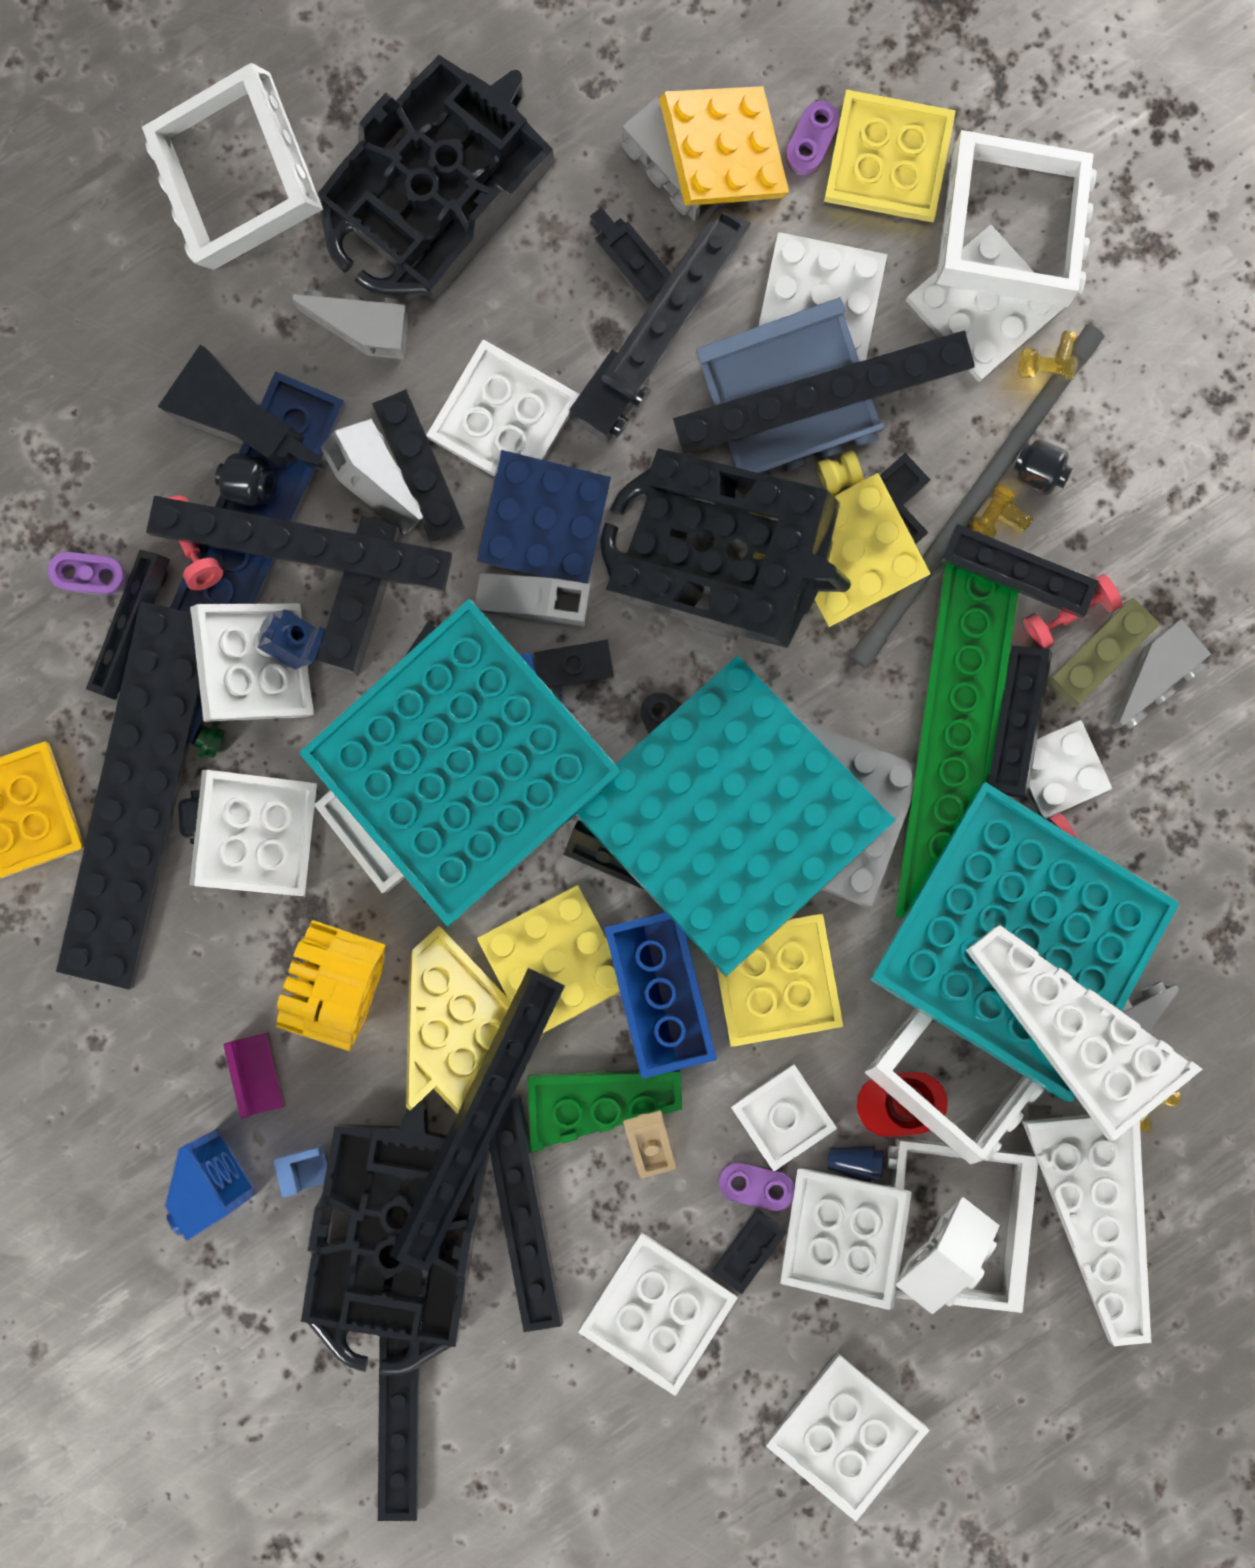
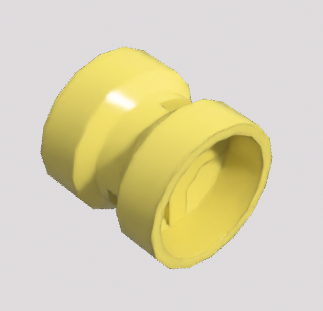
(839, 473)

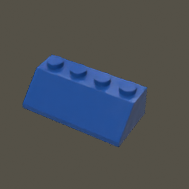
(660, 994)
(205, 1185)

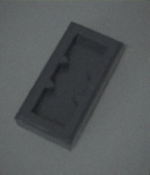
(574, 664)
(748, 1250)

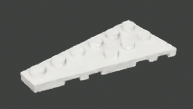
(1092, 1045)
(1102, 1212)

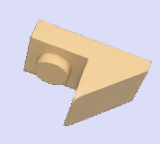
(650, 1144)

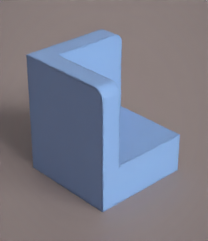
(301, 1169)

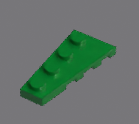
(591, 1102)

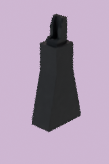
(218, 403)

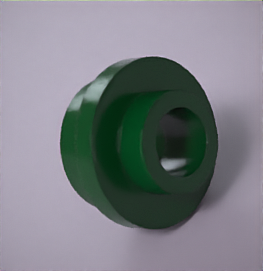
(209, 740)

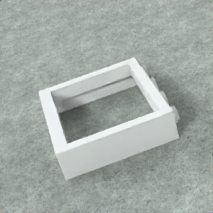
(302, 196)
(1002, 280)
(987, 1141)
(1019, 1226)

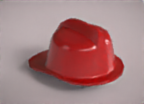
(887, 1117)

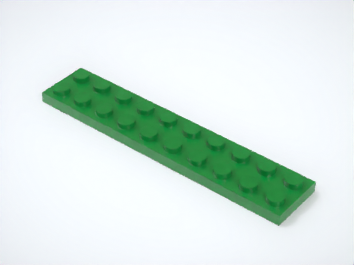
(957, 717)

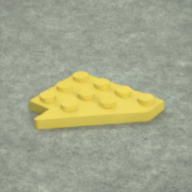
(450, 1020)

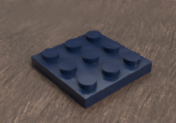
(543, 518)

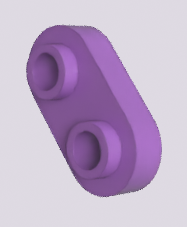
(812, 136)
(88, 573)
(757, 1186)

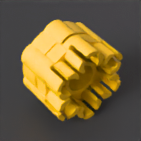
(331, 986)

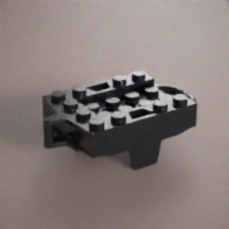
(378, 185)
(748, 596)
(350, 1273)

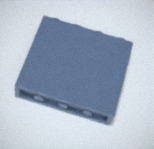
(778, 355)

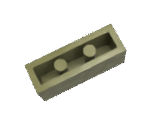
(1102, 653)

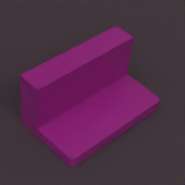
(254, 1075)

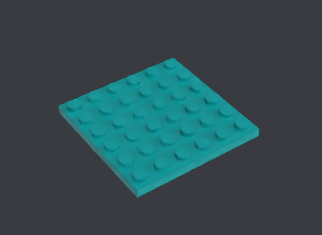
(460, 762)
(733, 815)
(1046, 891)

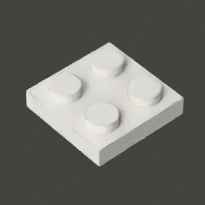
(1065, 771)
(783, 1117)

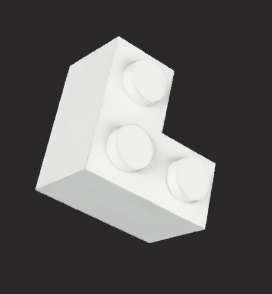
(950, 1257)

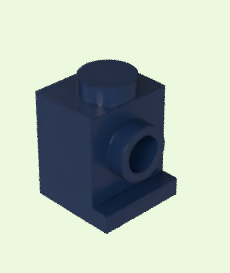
(278, 640)

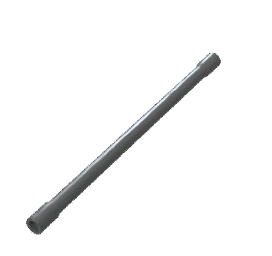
(877, 635)

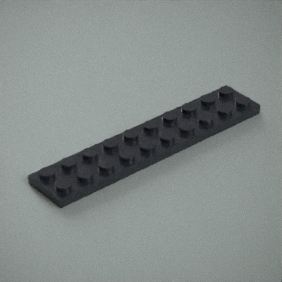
(134, 801)

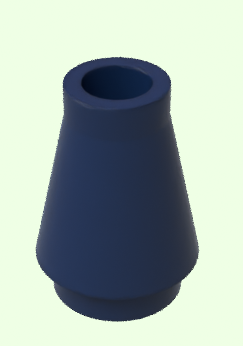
(857, 1162)

